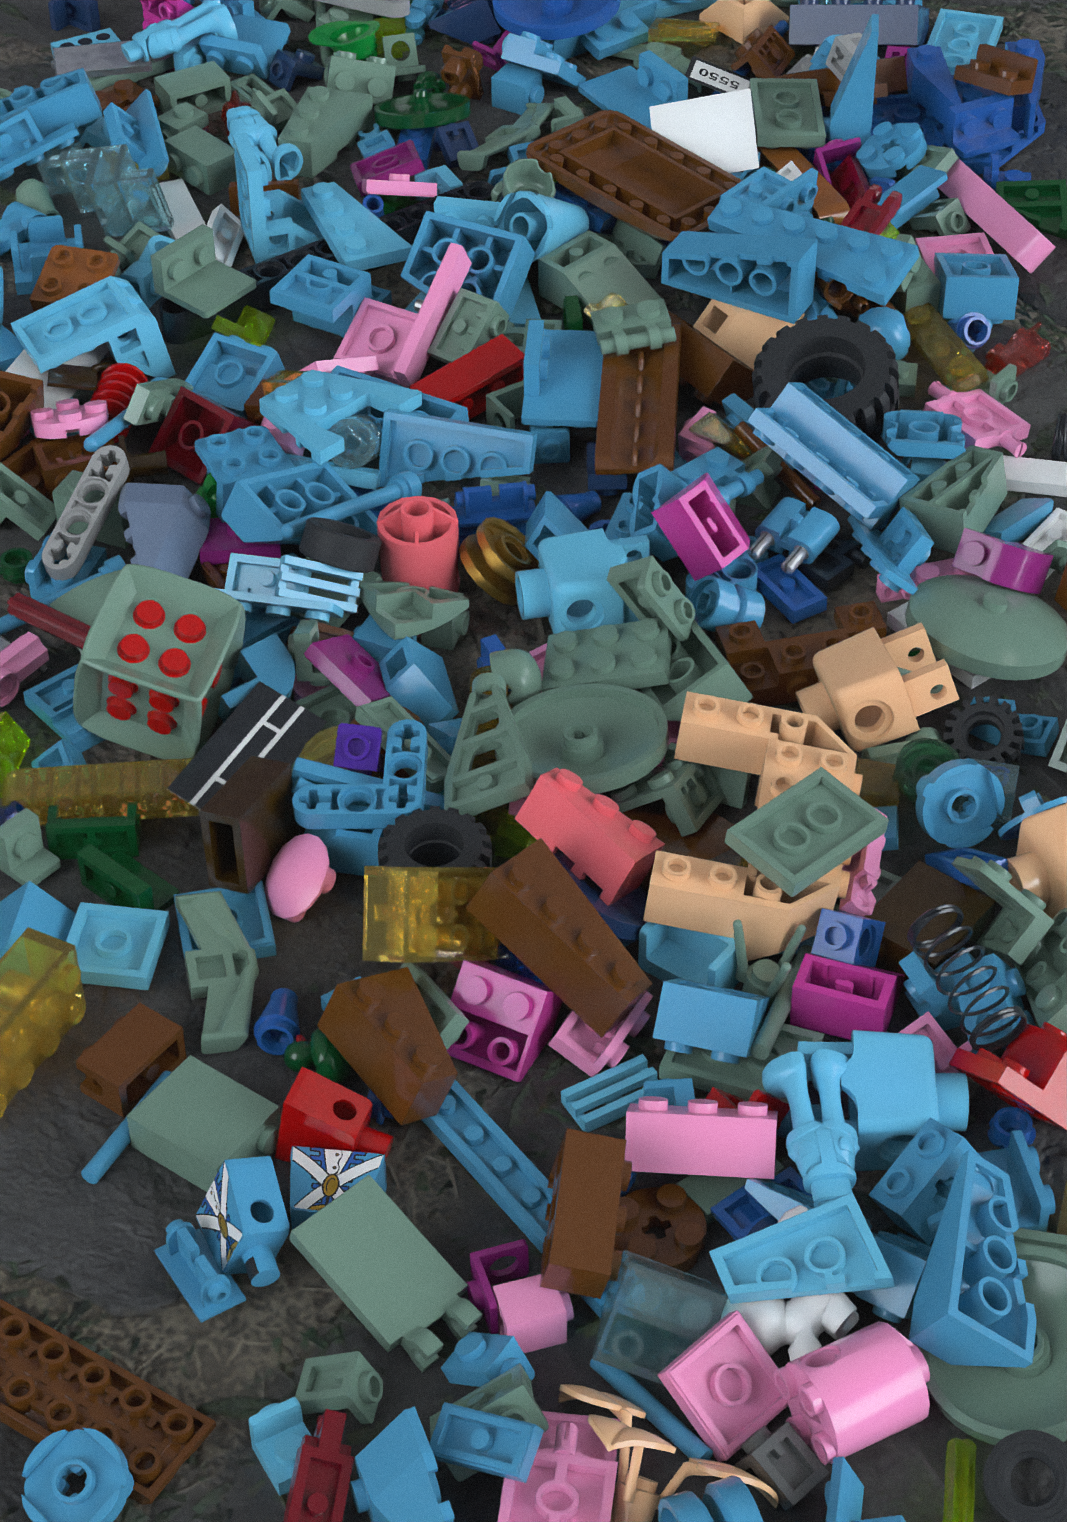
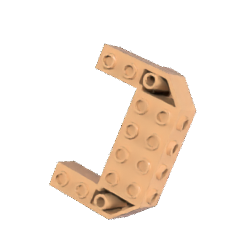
(712, 894)

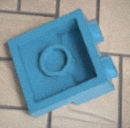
(538, 55)
(232, 370)

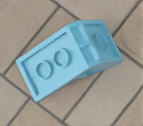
(265, 233)
(93, 316)

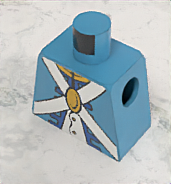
(325, 1174)
(245, 1219)

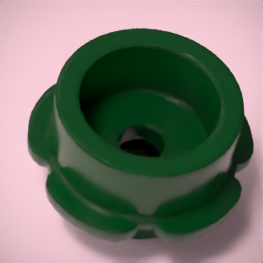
(428, 80)
(13, 564)

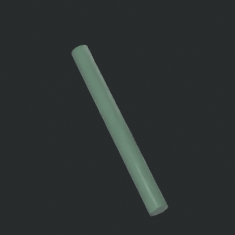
(778, 1011)

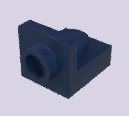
(452, 139)

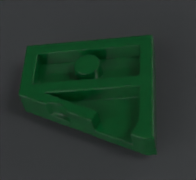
(1039, 202)

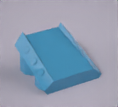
(923, 434)

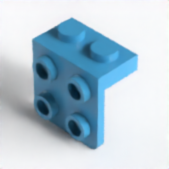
(252, 51)
(238, 457)

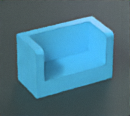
(687, 955)

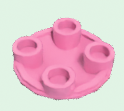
(298, 877)

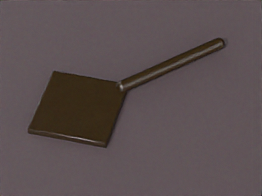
(76, 376)

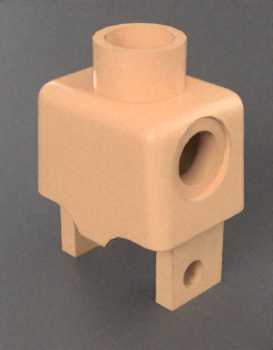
(865, 691)
(1042, 858)

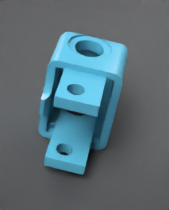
(573, 581)
(893, 1092)

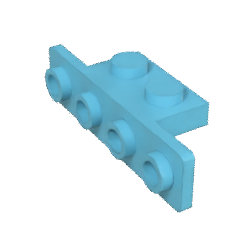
(254, 582)

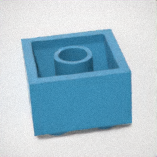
(977, 285)
(709, 1019)

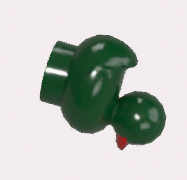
(320, 1053)

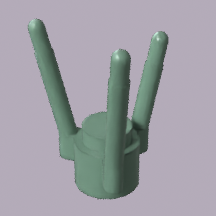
(765, 975)

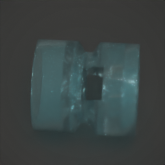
(361, 440)

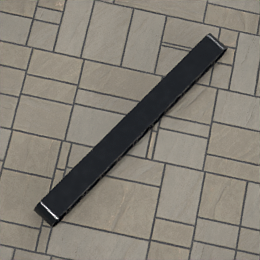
(183, 325)

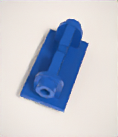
(512, 504)

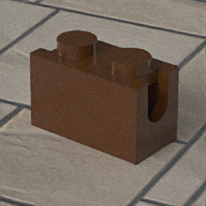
(131, 1058)

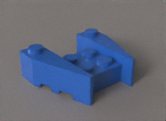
(936, 90)

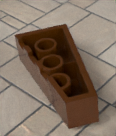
(560, 937)

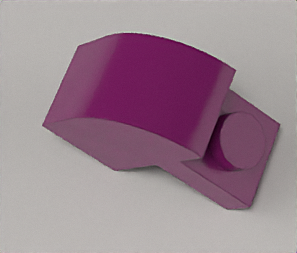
(1002, 561)

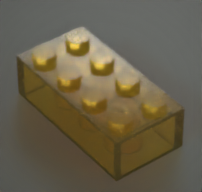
(37, 1006)

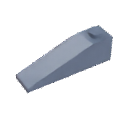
(164, 525)

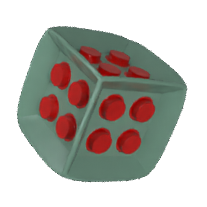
(158, 662)

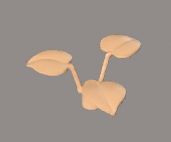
(634, 1494)

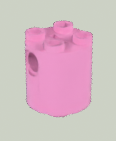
(855, 1391)

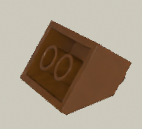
(710, 367)

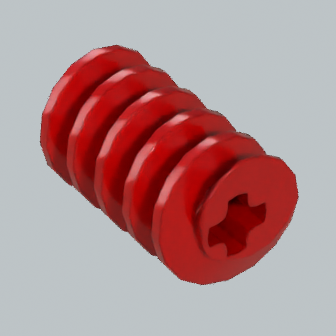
(117, 388)

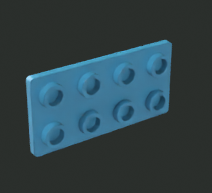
(636, 90)
(777, 191)
(561, 377)

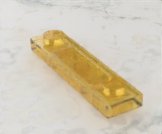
(944, 349)

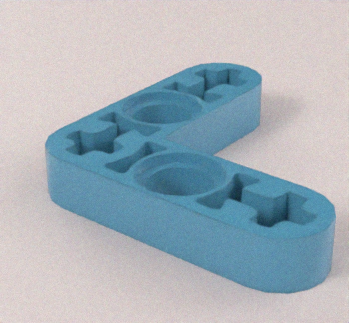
(382, 798)

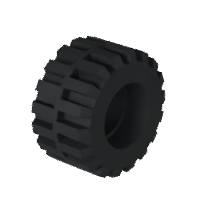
(435, 839)

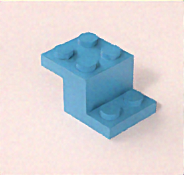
(325, 293)

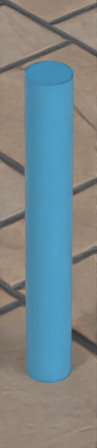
(114, 1145)
(655, 1411)

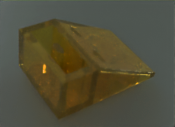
(423, 915)

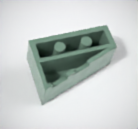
(325, 124)
(959, 496)

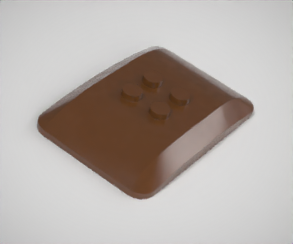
(633, 174)

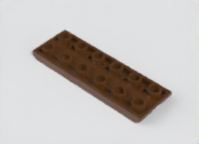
(638, 409)
(62, 1385)

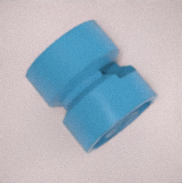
(725, 604)

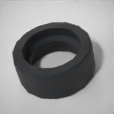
(340, 545)

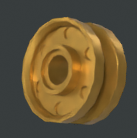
(495, 556)

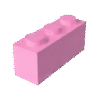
(701, 1138)

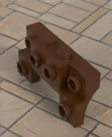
(785, 665)

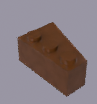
(391, 1042)
(585, 1214)

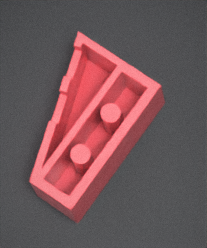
(590, 833)

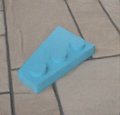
(804, 1256)

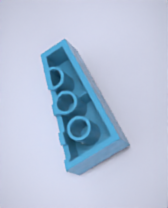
(56, 102)

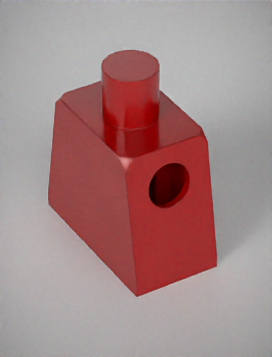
(327, 1117)

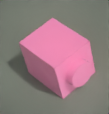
(533, 1313)

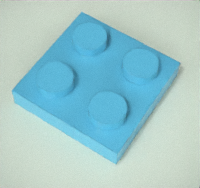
(118, 944)

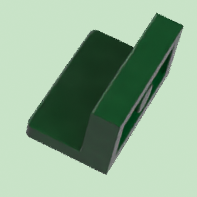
(123, 880)

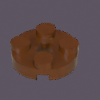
(667, 1209)

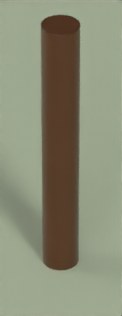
(787, 475)

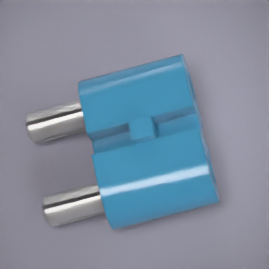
(795, 530)

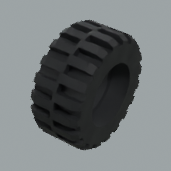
(832, 350)

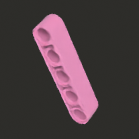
(997, 217)

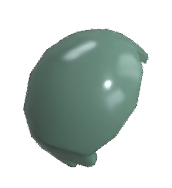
(527, 175)
(519, 672)

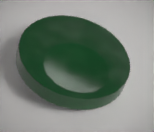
(422, 110)

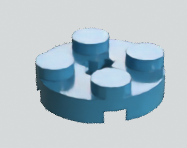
(892, 149)
(943, 786)
(77, 1452)

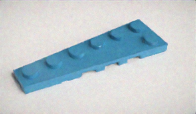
(860, 260)

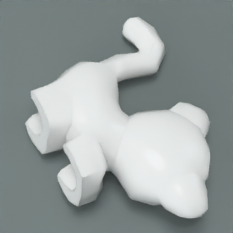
(798, 1319)

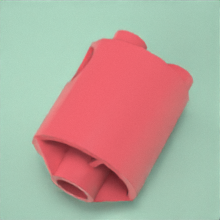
(419, 543)

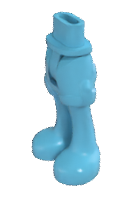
(169, 36)
(284, 159)
(824, 1149)

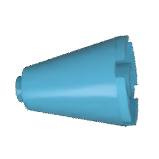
(541, 219)

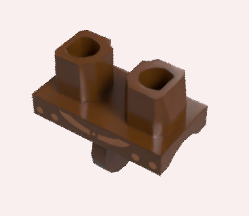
(462, 71)

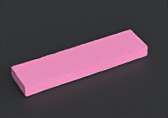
(432, 314)

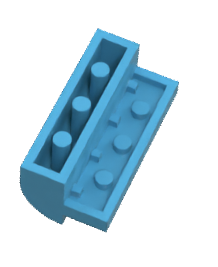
(833, 454)

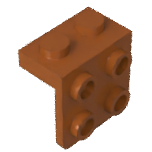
(69, 271)

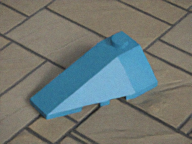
(854, 99)
(902, 1253)
(971, 1288)
(399, 1476)

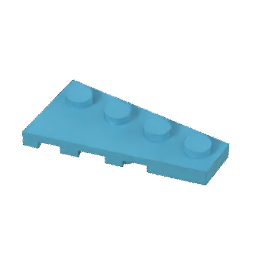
(351, 229)

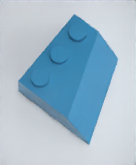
(497, 257)
(268, 501)

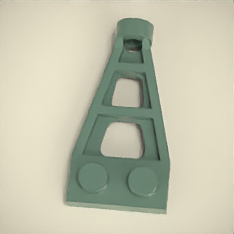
(497, 782)

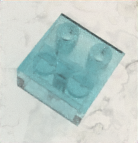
(654, 1316)

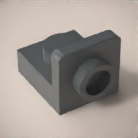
(782, 1463)

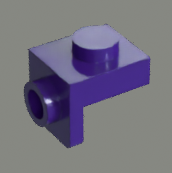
(359, 748)

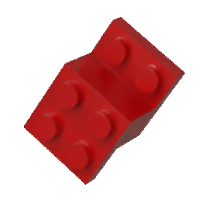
(1027, 1074)

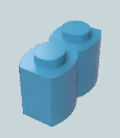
(650, 491)

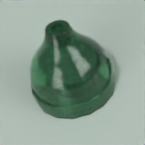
(920, 759)

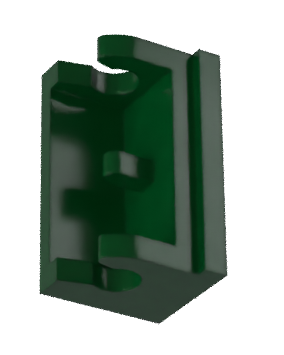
(107, 834)

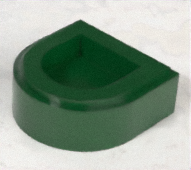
(572, 313)

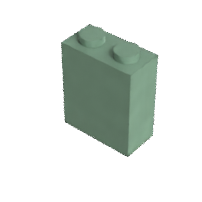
(200, 1121)

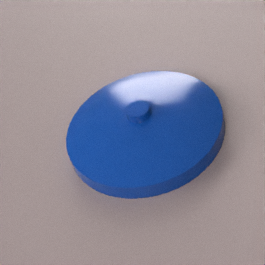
(554, 17)

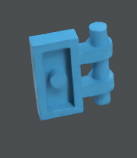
(725, 471)

